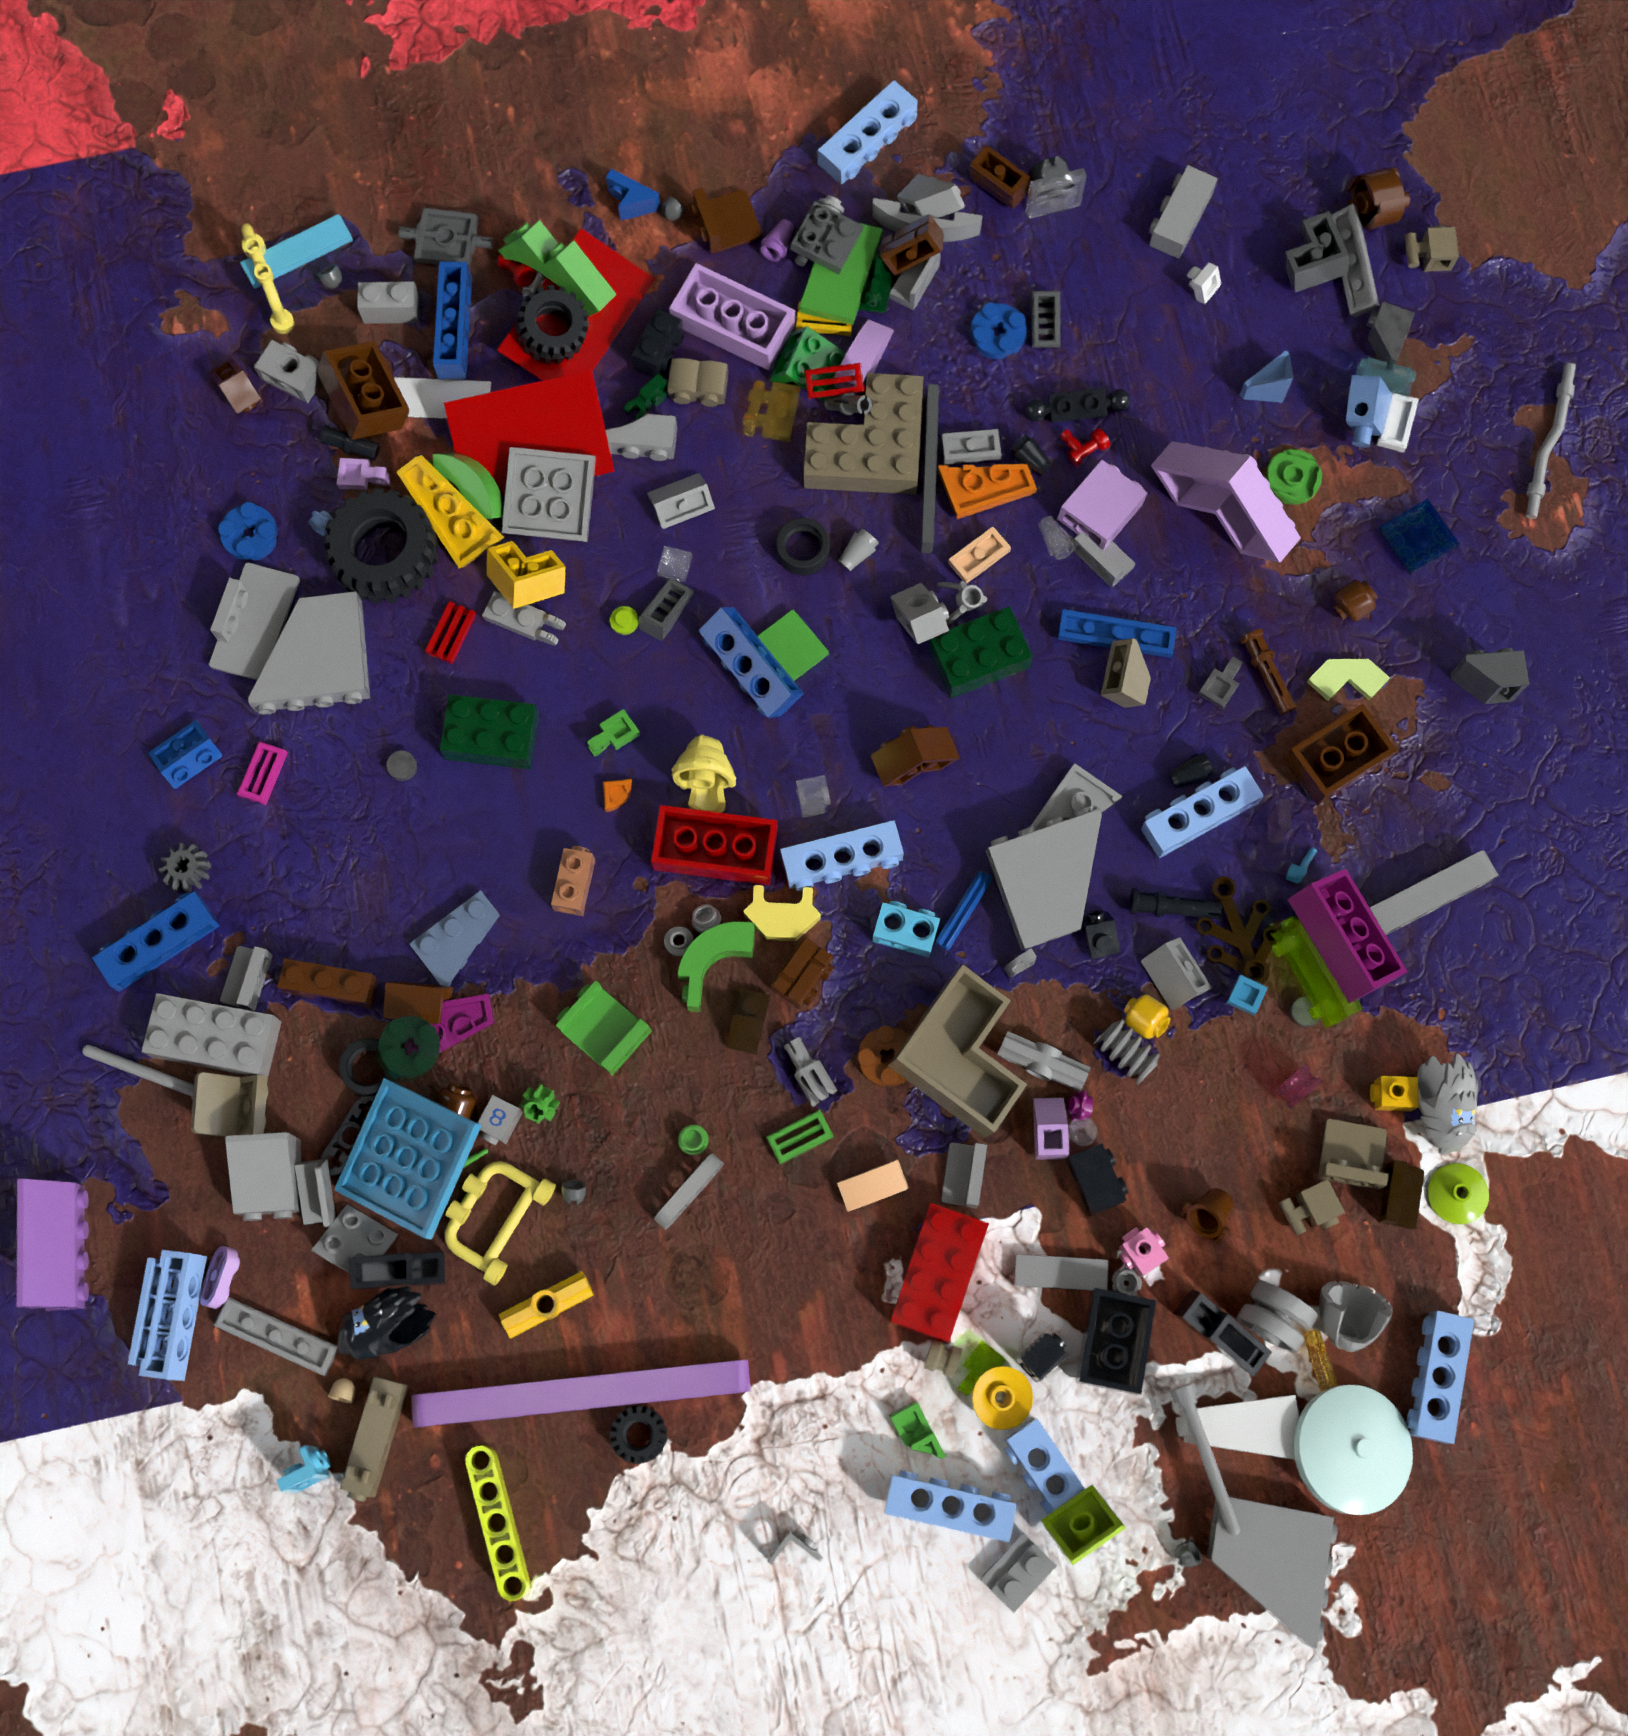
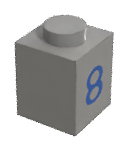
(498, 1120)

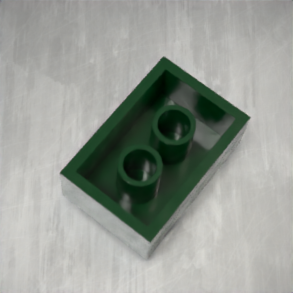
(980, 652)
(489, 732)

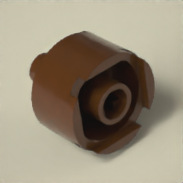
(1378, 197)

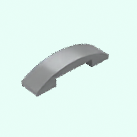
(961, 228)

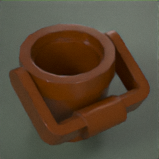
(1209, 1214)

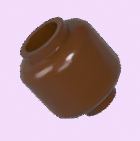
(1355, 600)
(458, 1099)

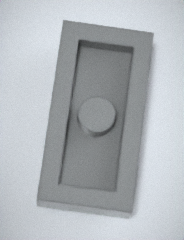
(971, 446)

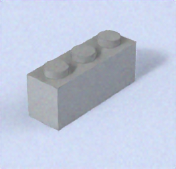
(1182, 211)

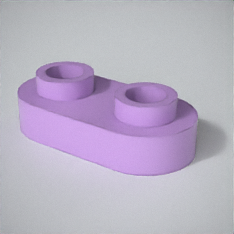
(219, 1276)

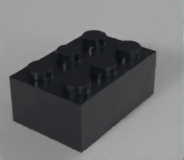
(1116, 1341)

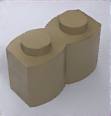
(698, 382)

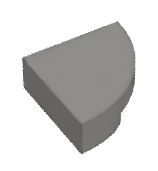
(1020, 963)

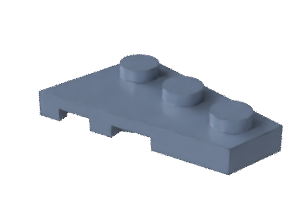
(453, 939)

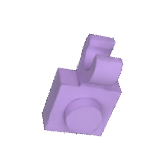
(357, 473)

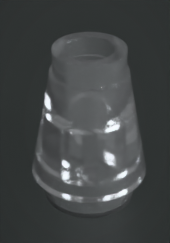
(1056, 538)

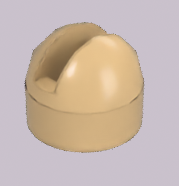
(343, 1391)

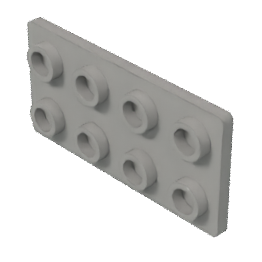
(251, 619)

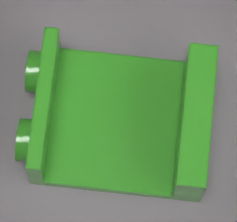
(602, 1027)

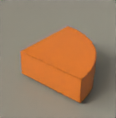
(616, 793)

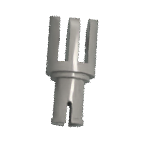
(810, 1073)

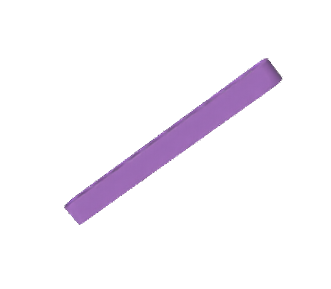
(580, 1393)

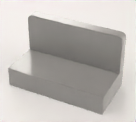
(914, 282)
(681, 500)
(1109, 564)
(1175, 973)
(246, 977)
(964, 1174)
(315, 1192)

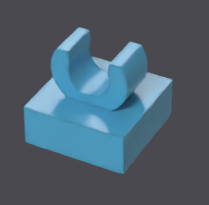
(1247, 995)

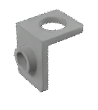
(803, 1541)

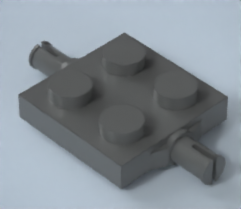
(446, 237)

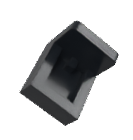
(1100, 934)

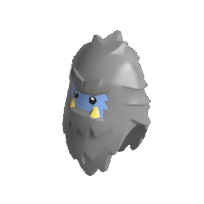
(1448, 1102)

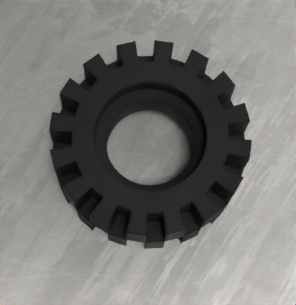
(619, 1434)

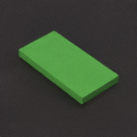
(840, 295)

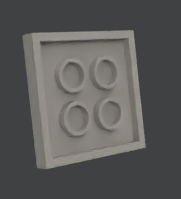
(548, 494)

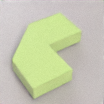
(1359, 673)

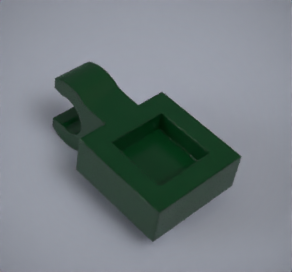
(651, 394)

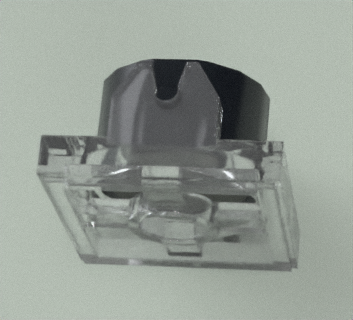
(1052, 187)

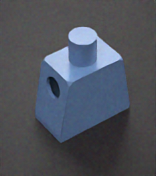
(1367, 408)

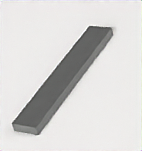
(930, 468)

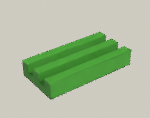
(786, 1130)

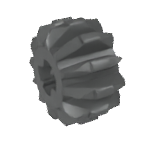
(195, 863)

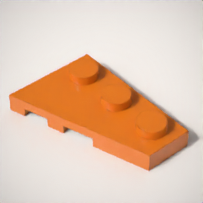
(982, 488)

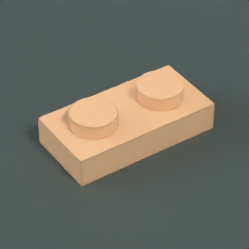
(979, 555)

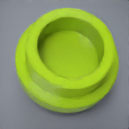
(624, 620)

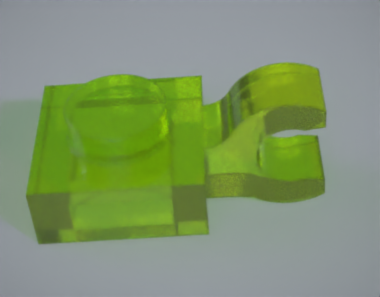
(978, 1362)

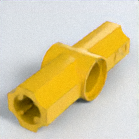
(527, 1313)

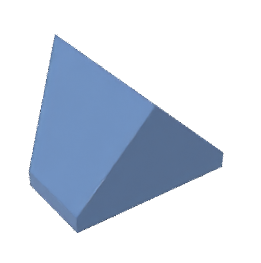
(1270, 382)

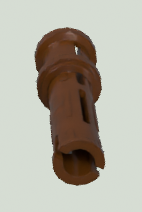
(1266, 656)

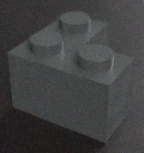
(1320, 258)

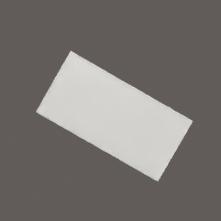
(1398, 423)

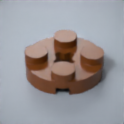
(869, 1055)

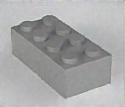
(211, 1036)

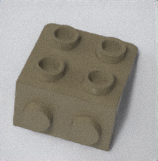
(229, 1105)

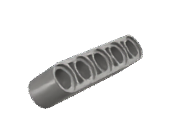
(1434, 892)

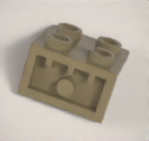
(1353, 1154)

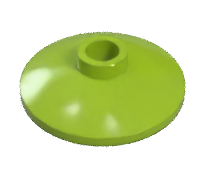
(1443, 1194)

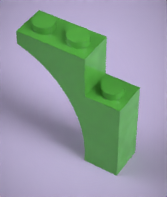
(560, 263)

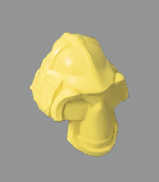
(706, 772)

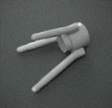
(967, 598)

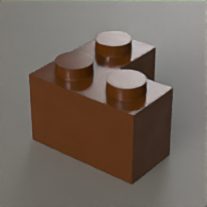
(913, 753)

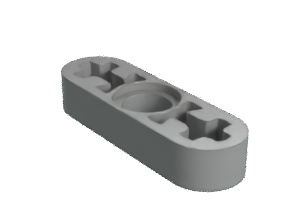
(688, 1191)

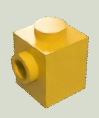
(1395, 1093)

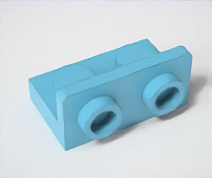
(301, 1477)

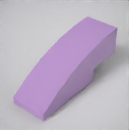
(867, 350)

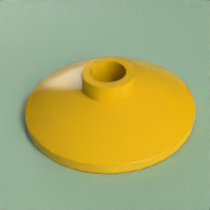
(1017, 1399)

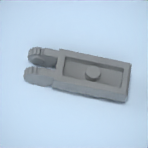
(521, 620)

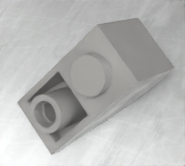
(930, 196)

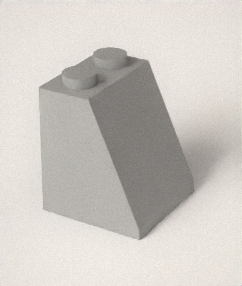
(264, 1175)

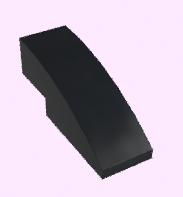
(397, 1270)
(1222, 1332)

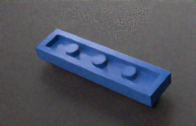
(1103, 630)

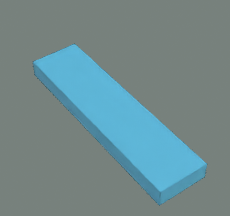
(302, 248)

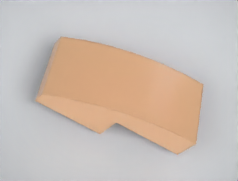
(872, 1185)

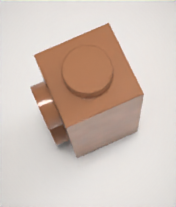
(573, 881)

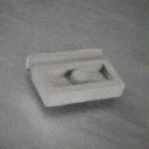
(1018, 1572)

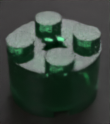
(422, 1038)

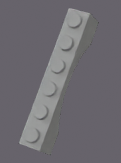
(648, 437)

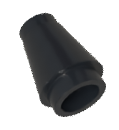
(1029, 452)
(1192, 770)

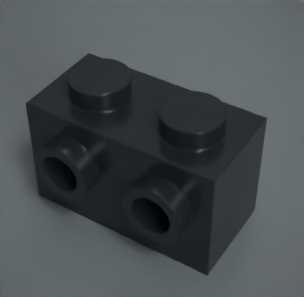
(658, 344)

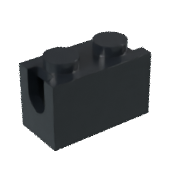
(1097, 1179)

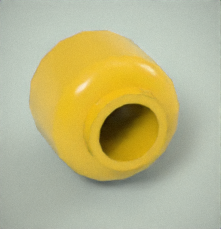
(1147, 1016)

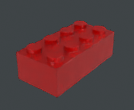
(714, 845)
(939, 1273)

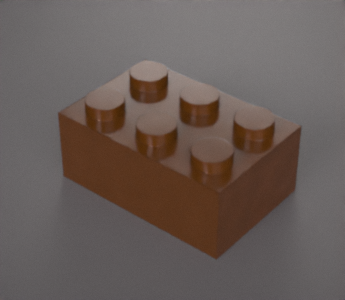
(363, 390)
(1340, 754)

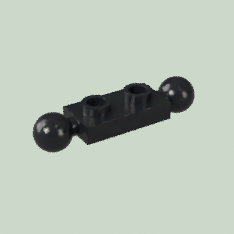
(1077, 405)

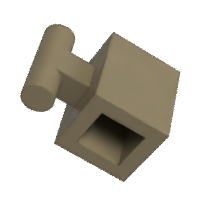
(1436, 248)
(1316, 1204)

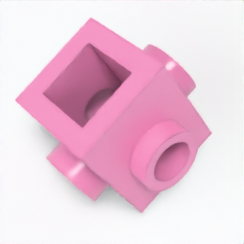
(1153, 1255)

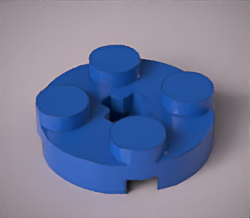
(1001, 316)
(245, 517)

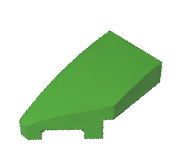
(915, 1430)

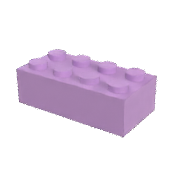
(733, 316)

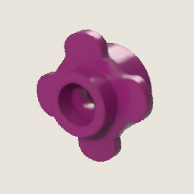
(1080, 1105)

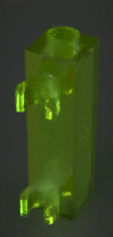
(1313, 974)

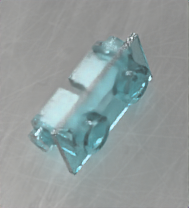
(1397, 379)

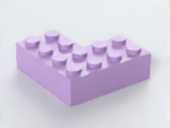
(1234, 492)

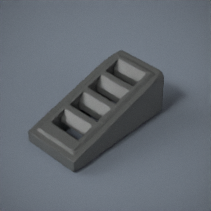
(1045, 297)
(655, 623)

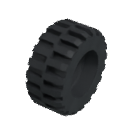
(371, 513)

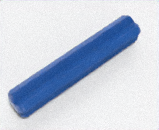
(964, 910)

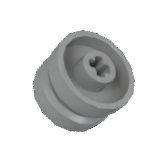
(1277, 1316)

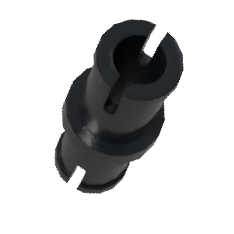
(342, 440)

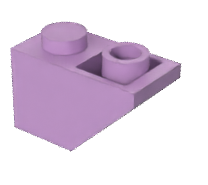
(1050, 1128)

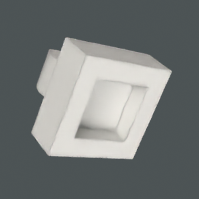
(1204, 281)

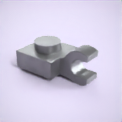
(1221, 685)

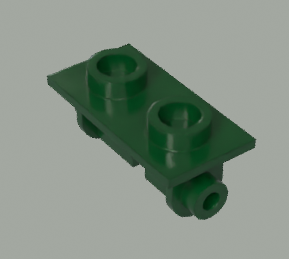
(878, 287)

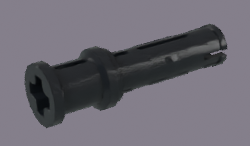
(1160, 904)

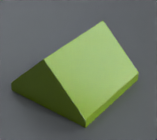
(1082, 1525)

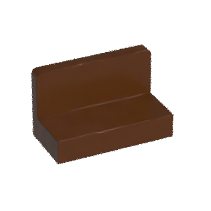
(415, 1000)

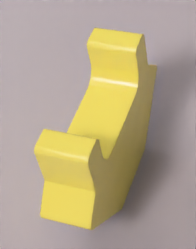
(782, 920)

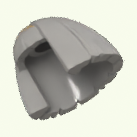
(1352, 1314)

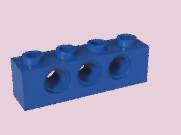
(452, 320)
(782, 690)
(148, 957)

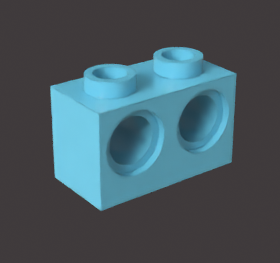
(904, 937)

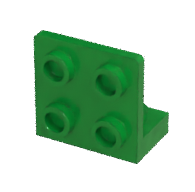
(807, 351)

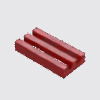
(858, 377)
(459, 612)

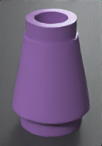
(777, 241)

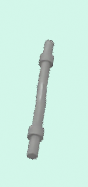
(1537, 488)

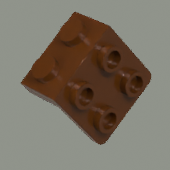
(725, 219)

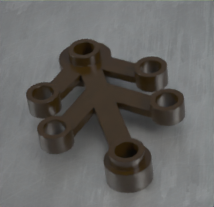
(1240, 936)

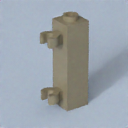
(373, 1438)

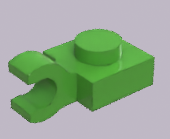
(615, 731)

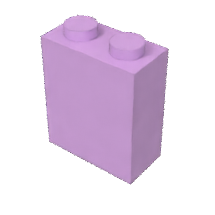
(1102, 504)

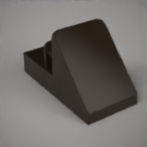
(748, 1021)

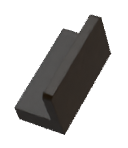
(1401, 1195)

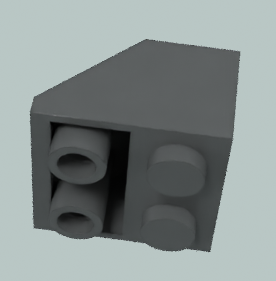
(1492, 676)

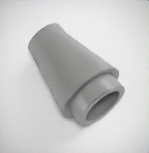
(858, 549)

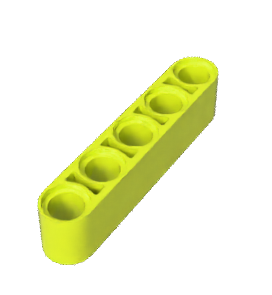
(493, 1538)

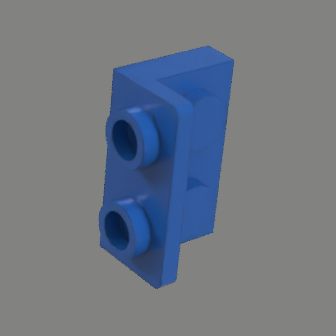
(185, 754)

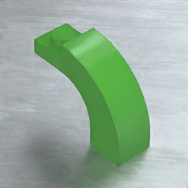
(472, 481)
(710, 946)

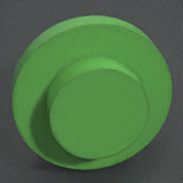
(693, 1140)

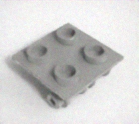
(353, 1236)

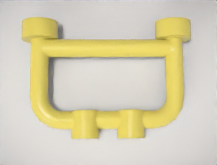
(255, 249)
(475, 1187)

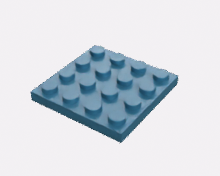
(407, 1158)

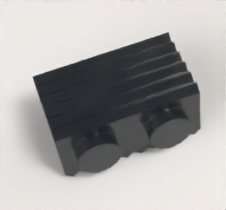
(1042, 1356)

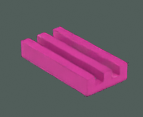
(272, 777)

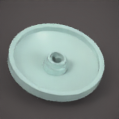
(1353, 1449)

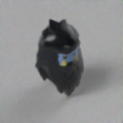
(384, 1324)

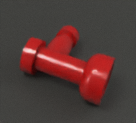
(522, 273)
(1078, 451)

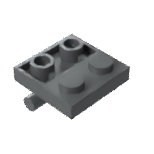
(826, 238)

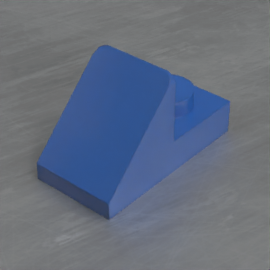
(635, 197)

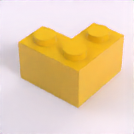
(524, 578)

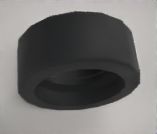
(807, 526)
(345, 1067)

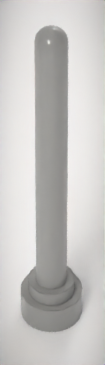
(138, 1070)
(1186, 1399)

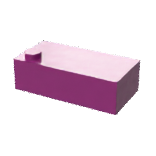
(1347, 935)

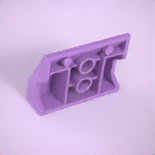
(51, 1245)

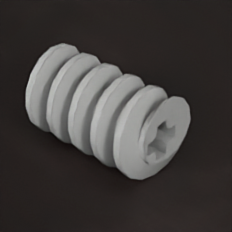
(1128, 1050)

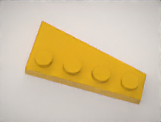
(453, 518)

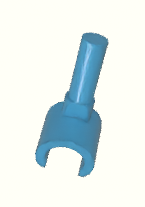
(1297, 873)

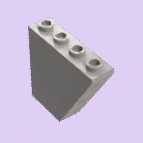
(316, 657)
(1046, 876)
(1278, 1562)

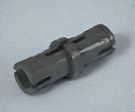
(856, 404)

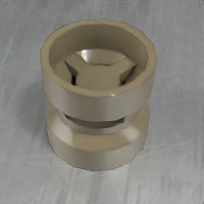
(942, 1358)

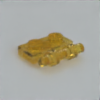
(780, 413)

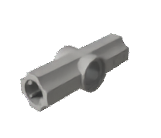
(1043, 1061)

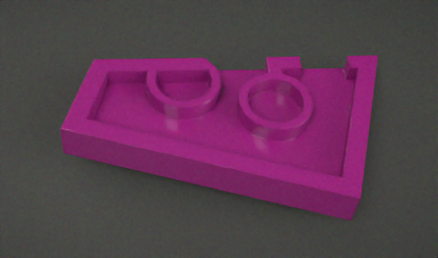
(461, 1020)

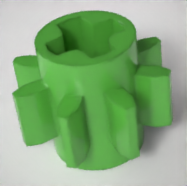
(539, 1103)

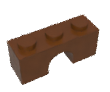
(330, 982)

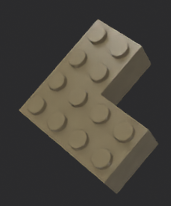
(874, 455)
(946, 1059)

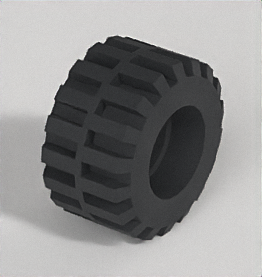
(556, 303)

